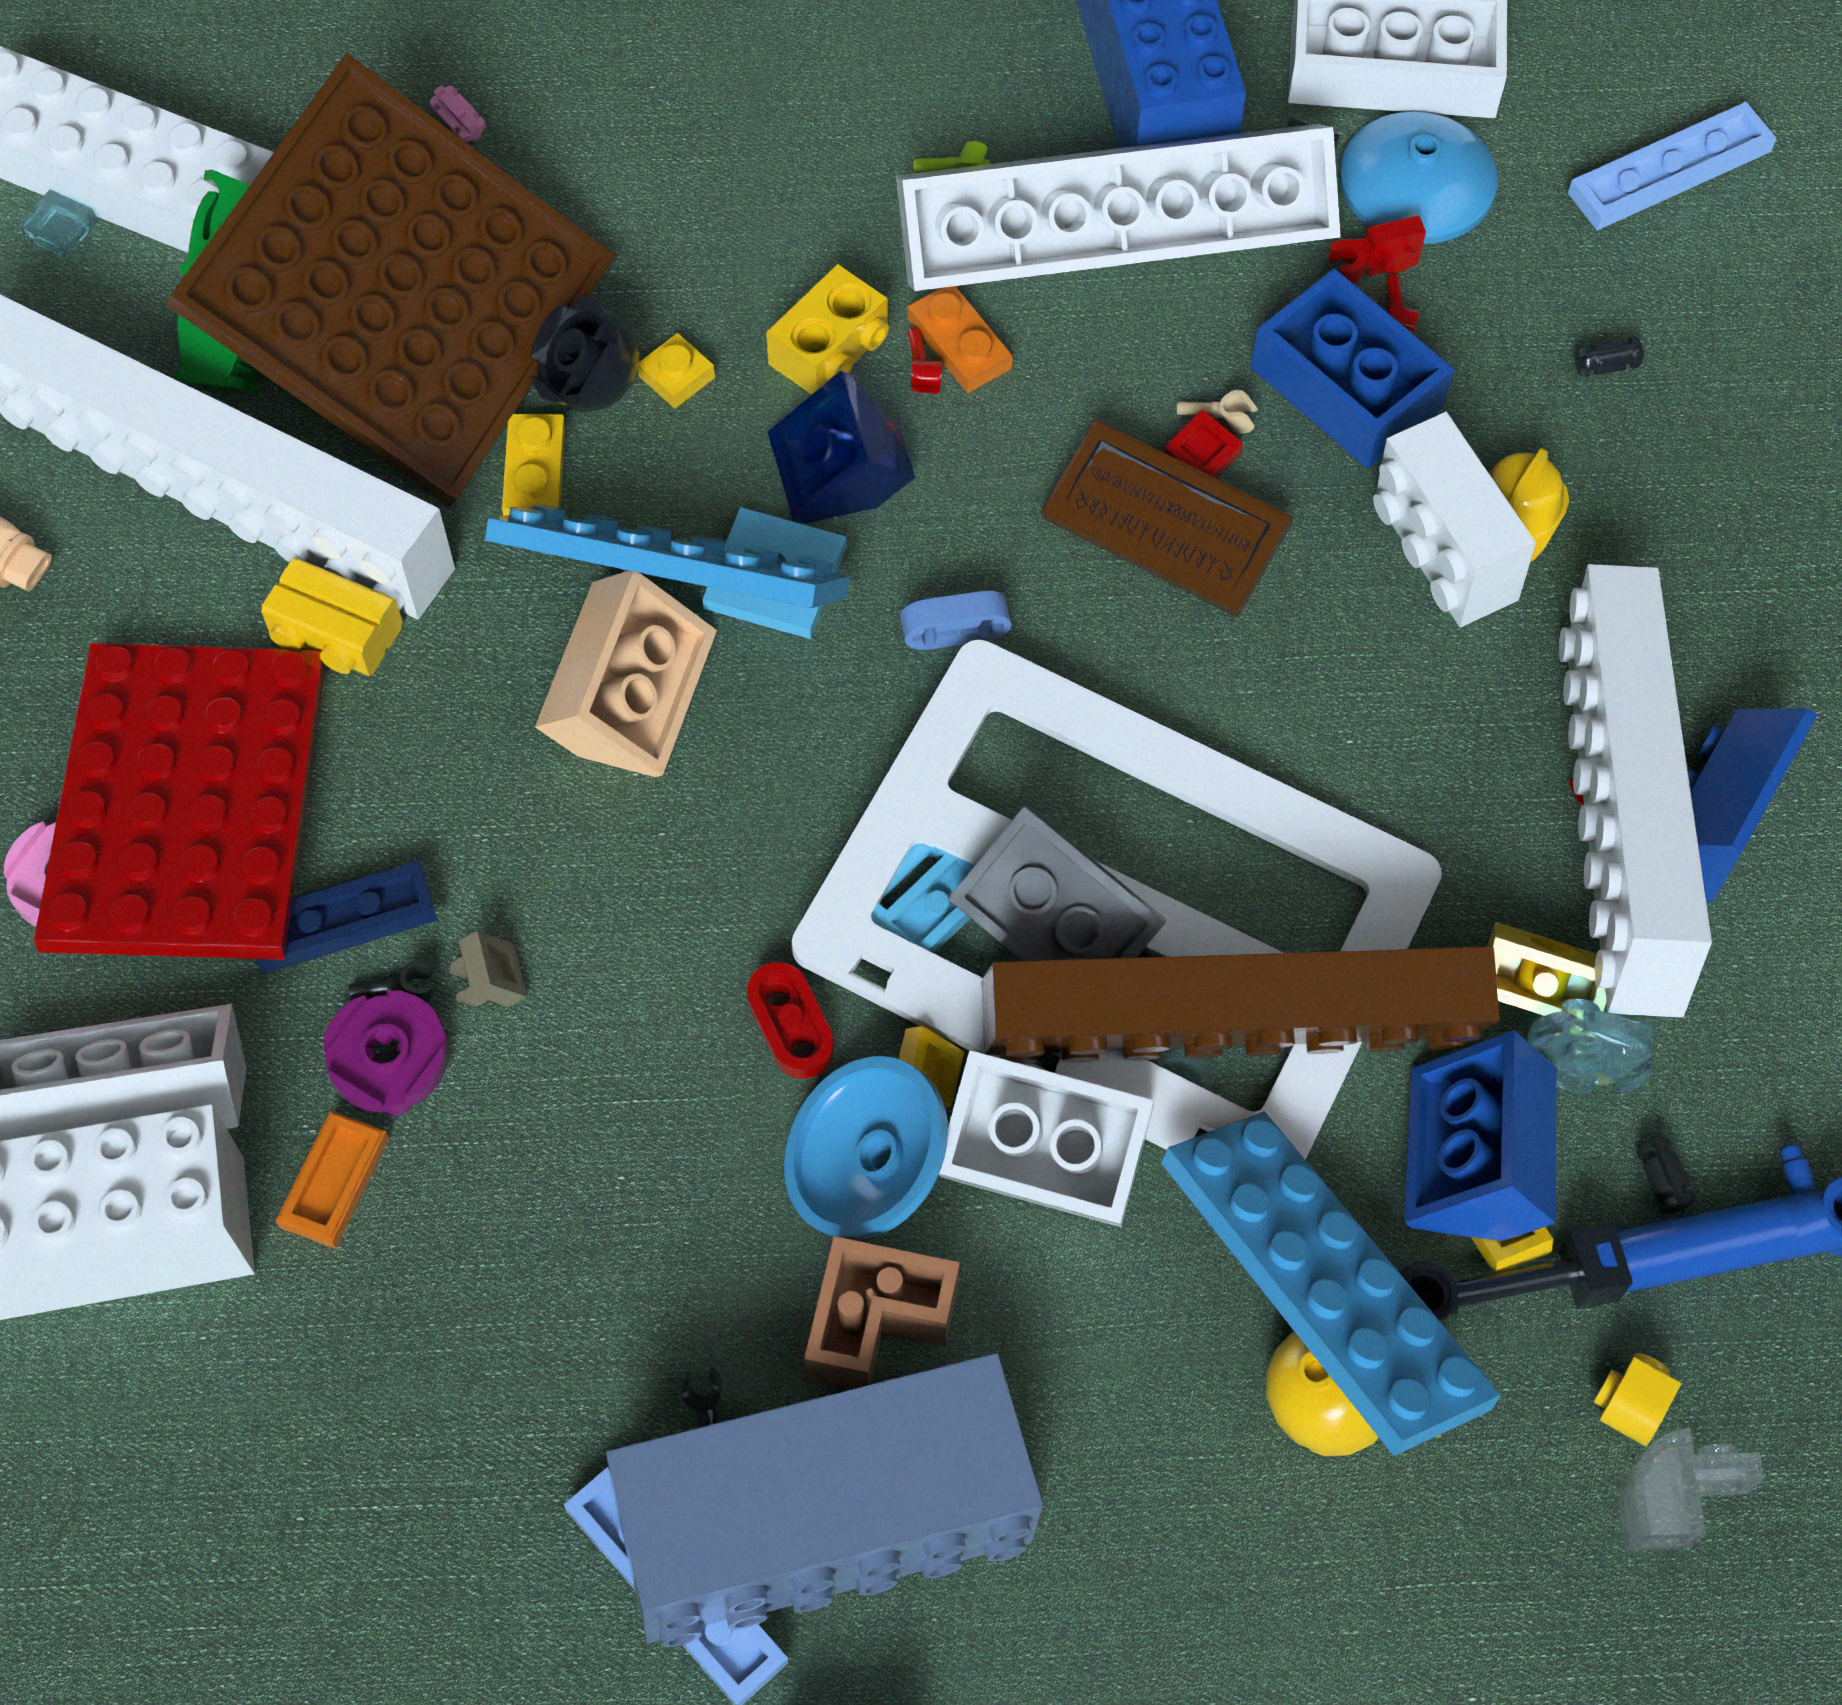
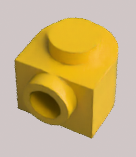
(1638, 1398)

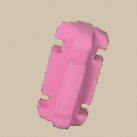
(457, 113)

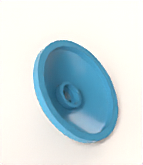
(1422, 168)
(847, 1134)

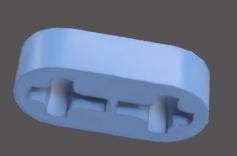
(955, 620)

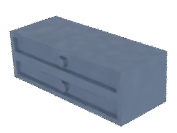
(824, 1499)

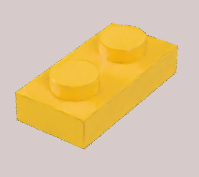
(533, 461)

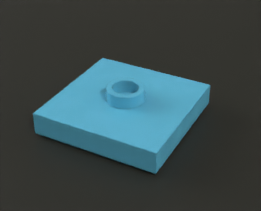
(791, 542)

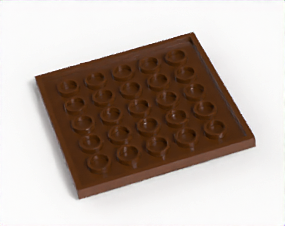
(390, 279)

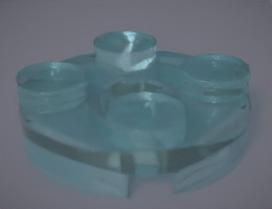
(1594, 1048)

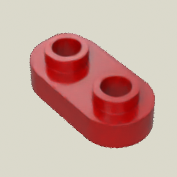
(792, 1023)

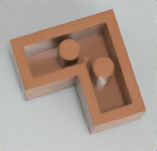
(870, 1294)

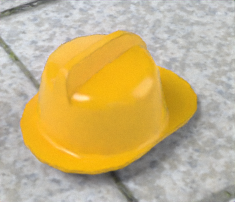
(1534, 492)

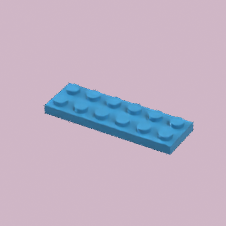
(654, 553)
(1330, 1282)

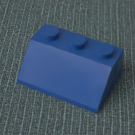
(1739, 782)
(1483, 1141)

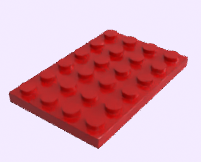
(182, 803)

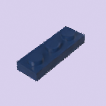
(355, 914)

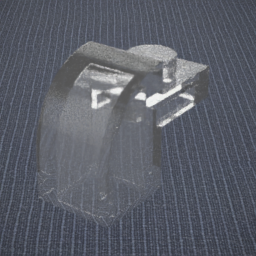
(1665, 1487)

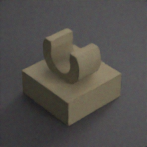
(490, 969)

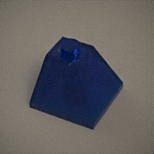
(838, 453)

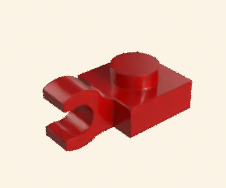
(1385, 249)

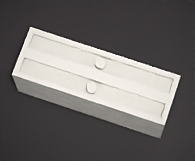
(121, 1211)

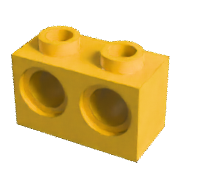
(822, 325)

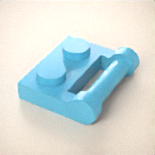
(924, 911)

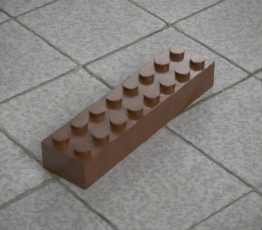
(1238, 1002)

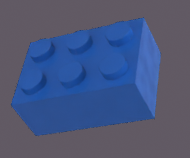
(1350, 367)

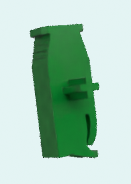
(202, 359)

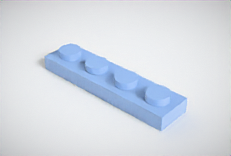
(1671, 165)
(734, 1659)

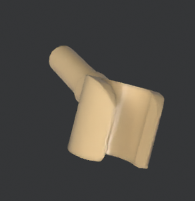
(1230, 408)

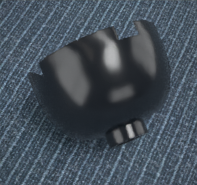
(584, 356)

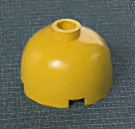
(1311, 1404)

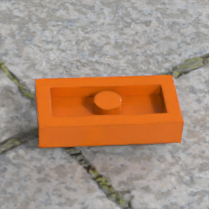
(960, 337)

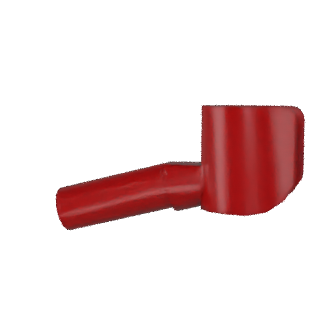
(1405, 316)
(925, 373)

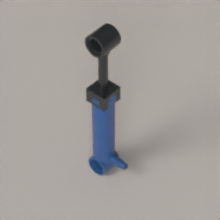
(1609, 1262)

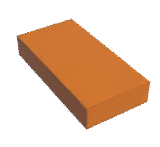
(332, 1179)

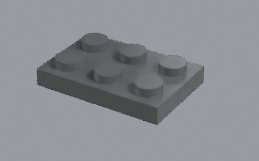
(1053, 898)

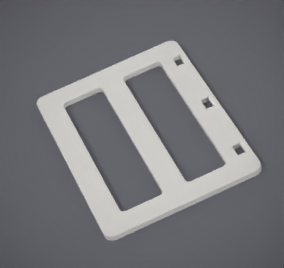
(920, 808)

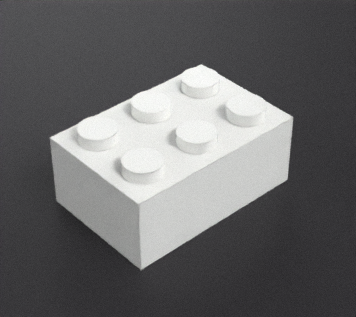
(1452, 520)
(1046, 1138)

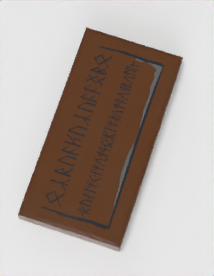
(1167, 517)

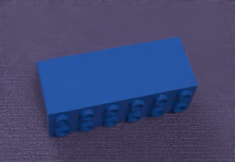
(1164, 69)

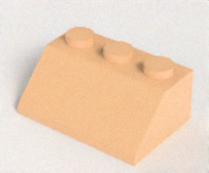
(626, 675)

